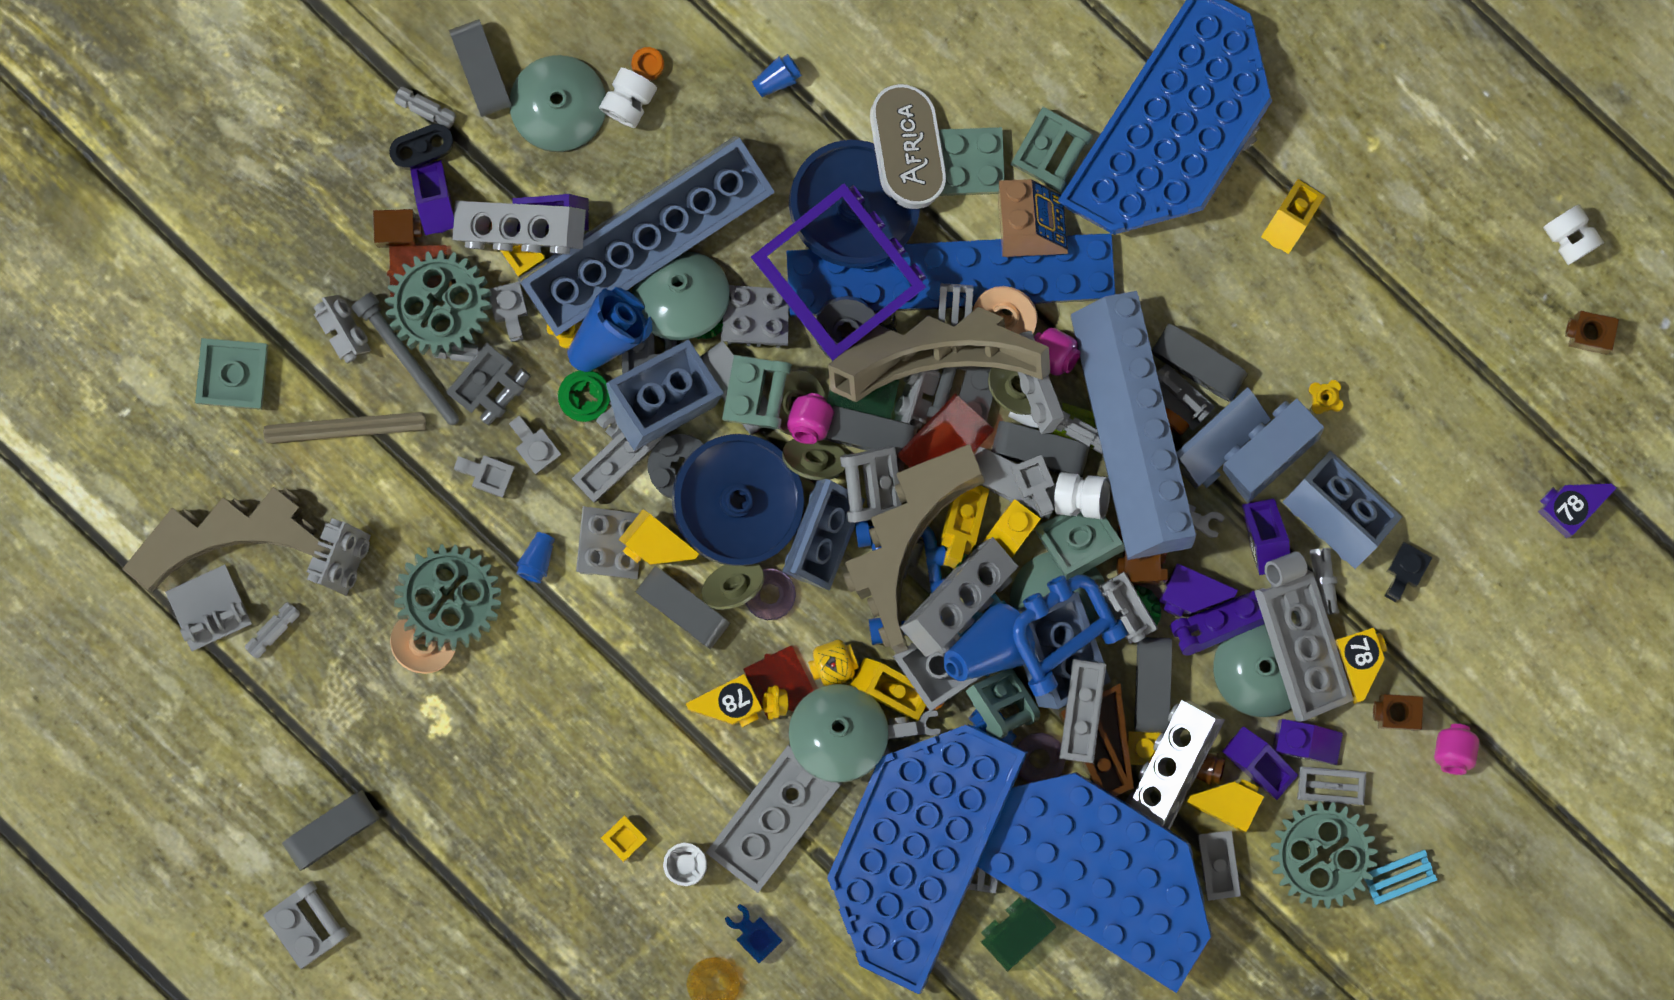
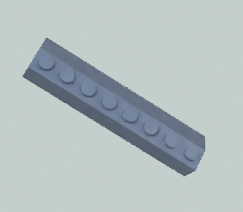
(648, 233)
(1133, 426)

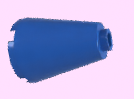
(609, 329)
(987, 645)

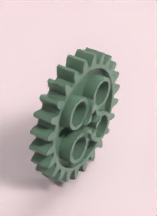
(463, 318)
(471, 614)
(1306, 829)

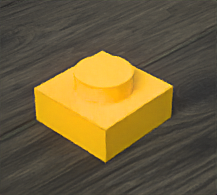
(522, 261)
(1141, 747)
(624, 838)

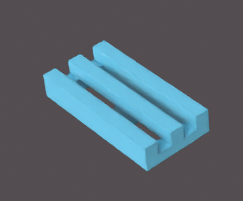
(1426, 866)

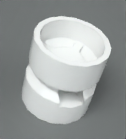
(628, 96)
(1568, 224)
(1077, 495)
(685, 864)

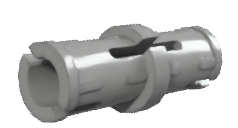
(1324, 578)

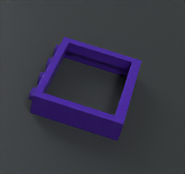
(891, 247)

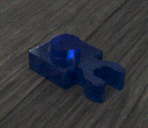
(757, 937)

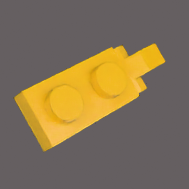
(963, 524)

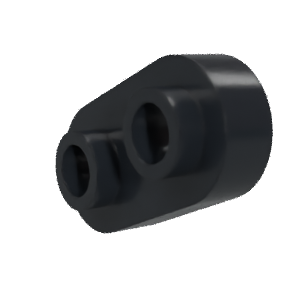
(420, 143)

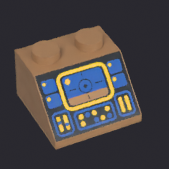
(1030, 219)

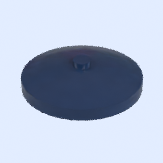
(838, 232)
(737, 500)

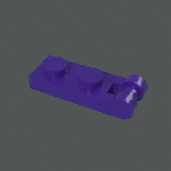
(1218, 623)

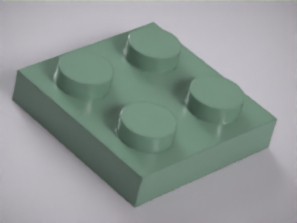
(972, 160)
(231, 374)
(1079, 542)

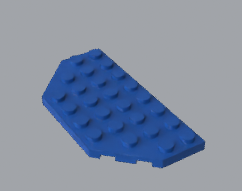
(1176, 123)
(919, 848)
(1103, 873)

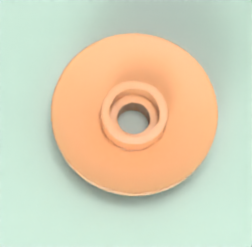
(1003, 297)
(413, 659)

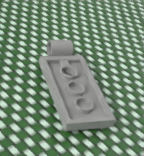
(1303, 648)
(770, 823)

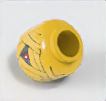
(833, 663)

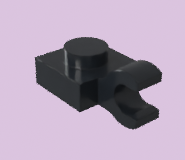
(1407, 567)

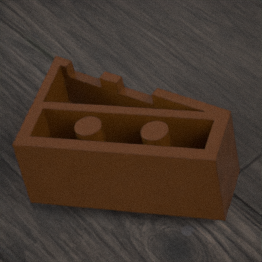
(1111, 757)

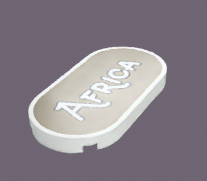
(907, 146)

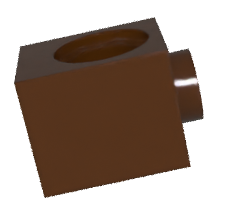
(396, 228)
(1605, 327)
(1413, 712)

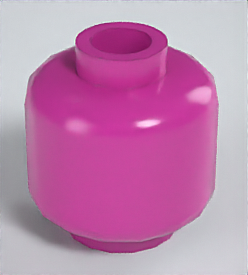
(1062, 350)
(810, 418)
(1456, 749)

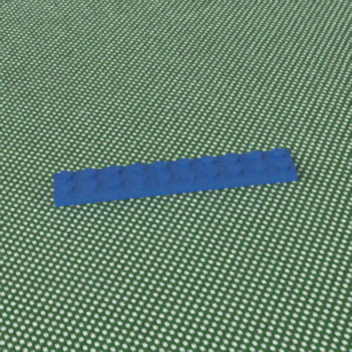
(1071, 277)

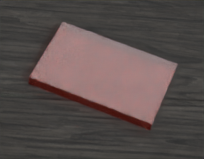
(948, 430)

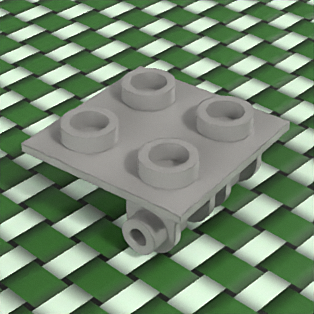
(755, 317)
(599, 544)
(344, 558)
(208, 608)

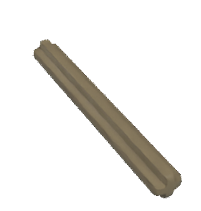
(344, 427)

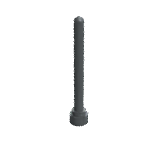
(368, 309)

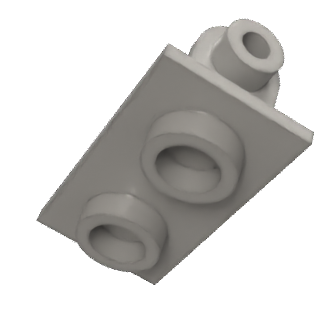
(351, 339)
(1183, 397)
(910, 406)
(1128, 607)

